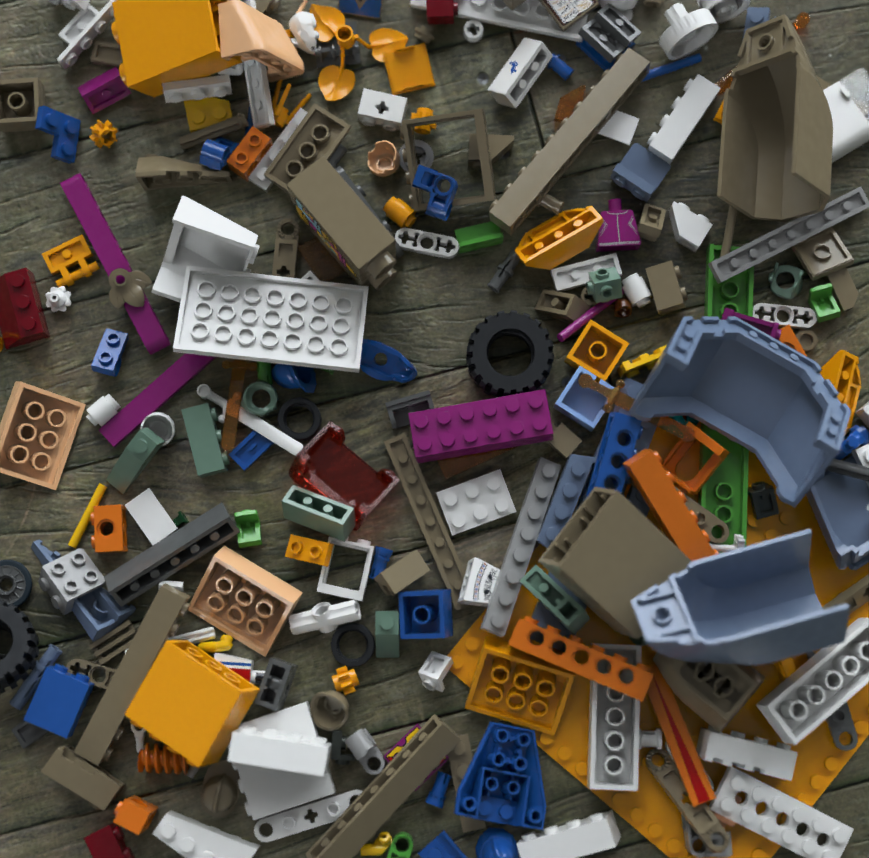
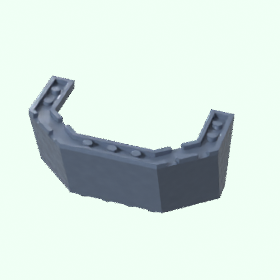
(751, 394)

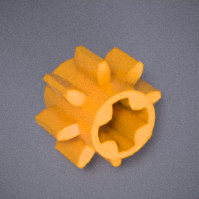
(423, 112)
(109, 134)
(345, 680)

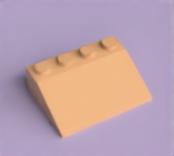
(37, 434)
(244, 600)

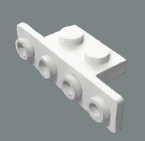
(82, 30)

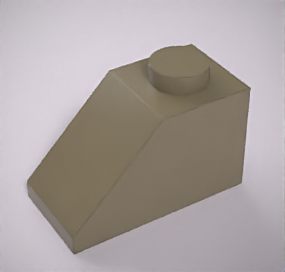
(498, 145)
(561, 306)

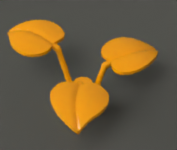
(330, 22)

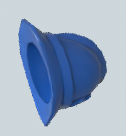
(294, 377)
(496, 844)

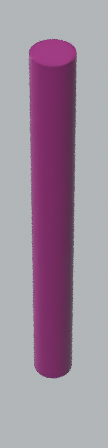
(585, 318)

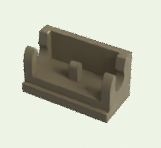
(402, 573)

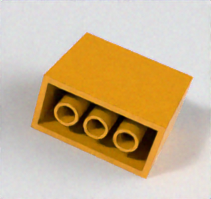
(191, 703)

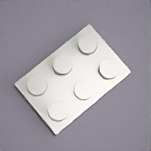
(476, 502)

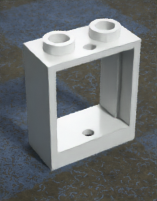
(362, 545)

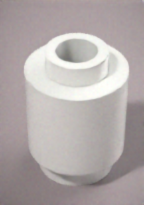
(636, 290)
(102, 410)

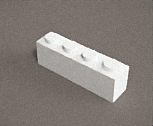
(683, 119)

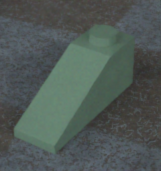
(134, 459)
(555, 599)

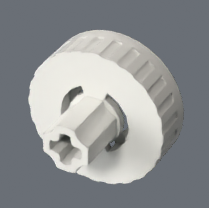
(686, 31)

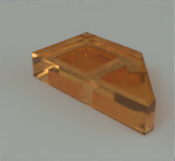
(568, 102)

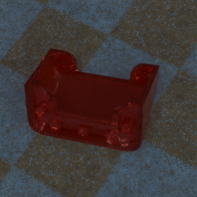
(341, 475)

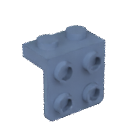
(640, 172)

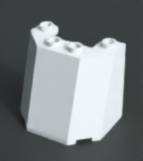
(205, 241)

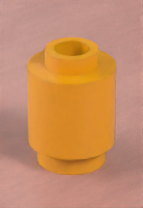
(400, 212)

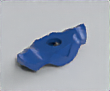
(397, 366)

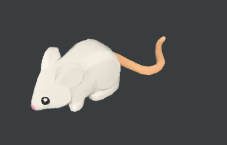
(302, 27)

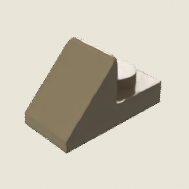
(651, 222)

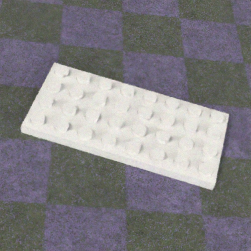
(271, 319)

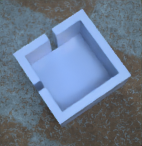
(580, 403)

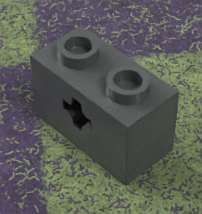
(276, 684)

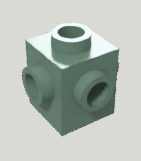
(604, 284)

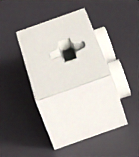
(374, 101)

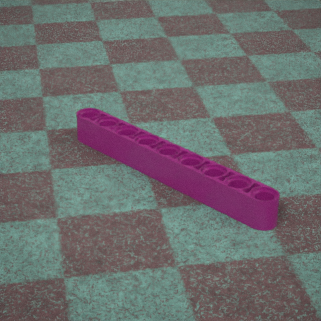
(112, 258)

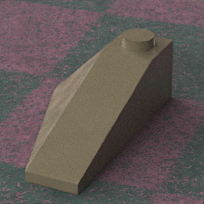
(166, 172)

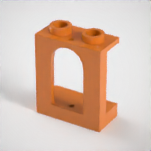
(681, 448)

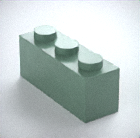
(205, 440)
(318, 513)

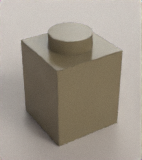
(564, 441)

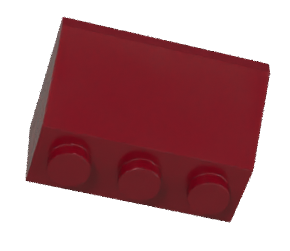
(21, 309)

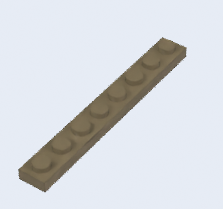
(427, 515)

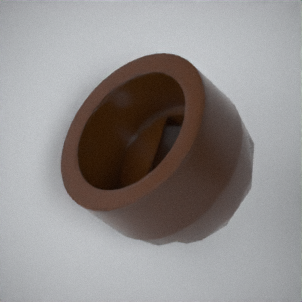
(622, 313)

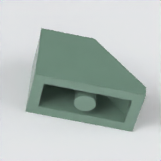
(387, 634)

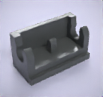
(399, 408)

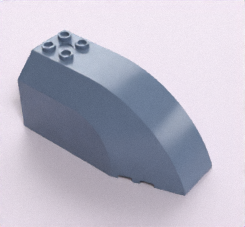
(741, 607)

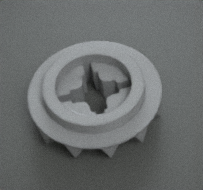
(422, 149)

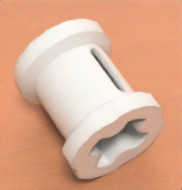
(650, 738)

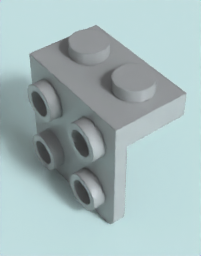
(70, 579)

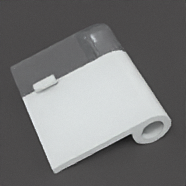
(849, 112)

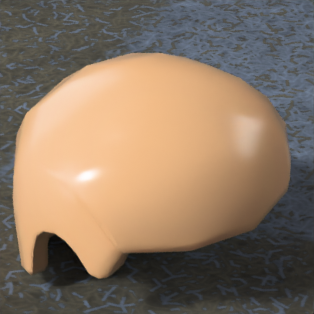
(383, 159)

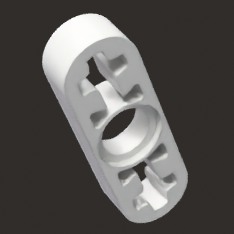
(409, 246)
(798, 323)

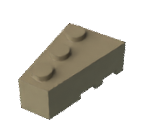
(83, 777)

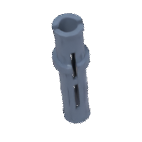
(31, 683)

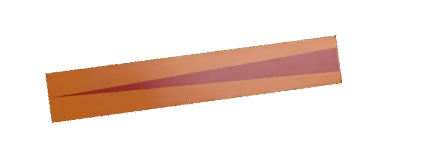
(679, 740)

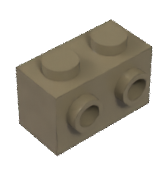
(666, 287)

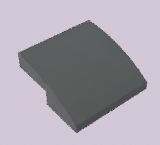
(609, 32)

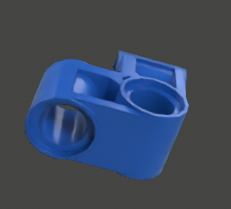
(439, 202)

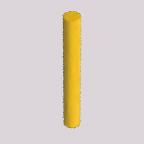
(84, 521)

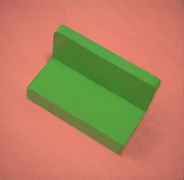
(478, 236)

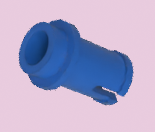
(560, 67)

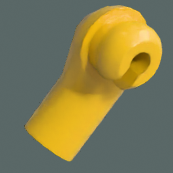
(224, 644)
(379, 846)

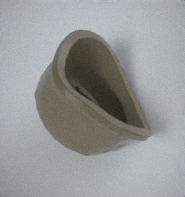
(329, 710)

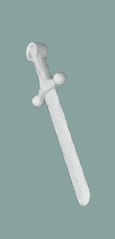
(253, 422)

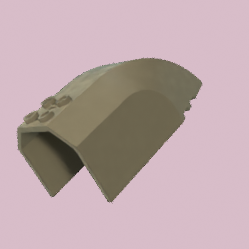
(775, 129)

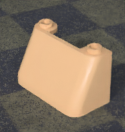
(257, 37)

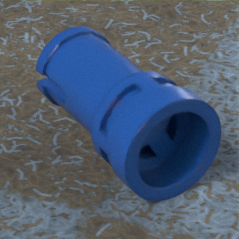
(380, 561)
(437, 795)

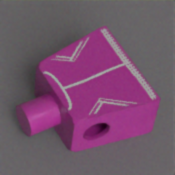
(618, 229)

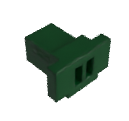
(180, 519)

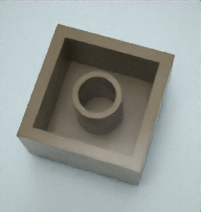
(20, 103)

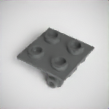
(330, 53)

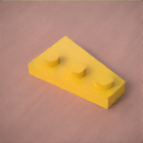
(645, 360)

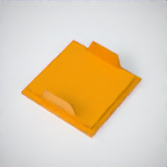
(408, 69)

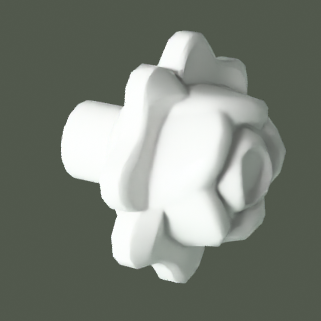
(58, 299)

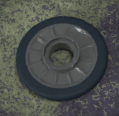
(21, 582)

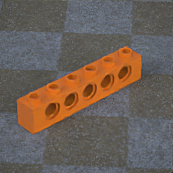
(522, 640)

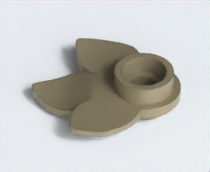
(130, 290)

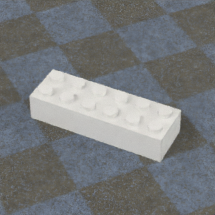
(819, 686)
(614, 728)

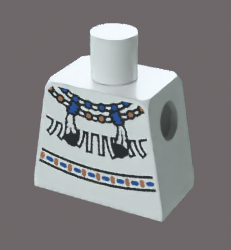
(478, 583)

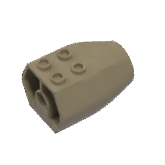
(710, 689)

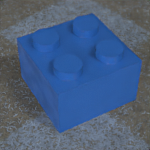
(425, 614)

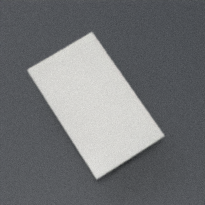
(620, 127)
(151, 516)

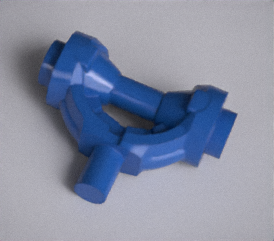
(857, 437)

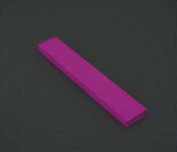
(154, 397)

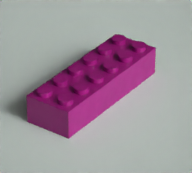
(481, 426)

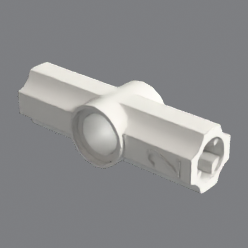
(325, 617)

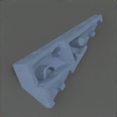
(95, 610)

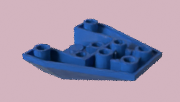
(504, 780)

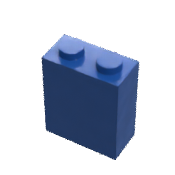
(59, 700)

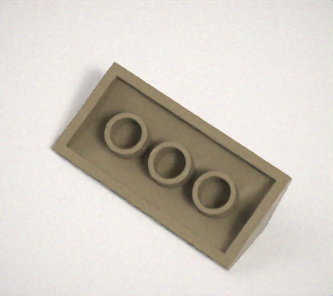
(313, 138)

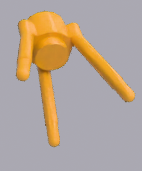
(280, 112)

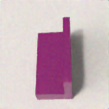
(104, 90)

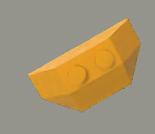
(559, 238)
(845, 377)

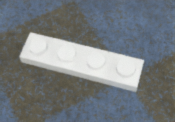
(257, 175)

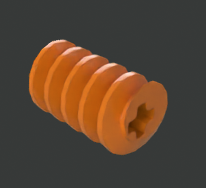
(161, 760)

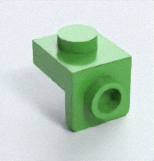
(823, 302)
(250, 528)

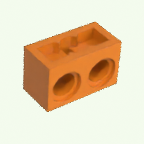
(249, 153)

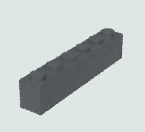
(171, 554)

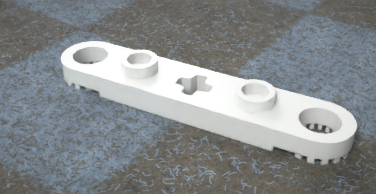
(294, 820)

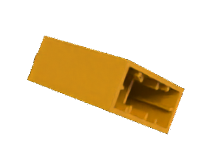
(167, 42)

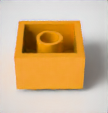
(596, 351)

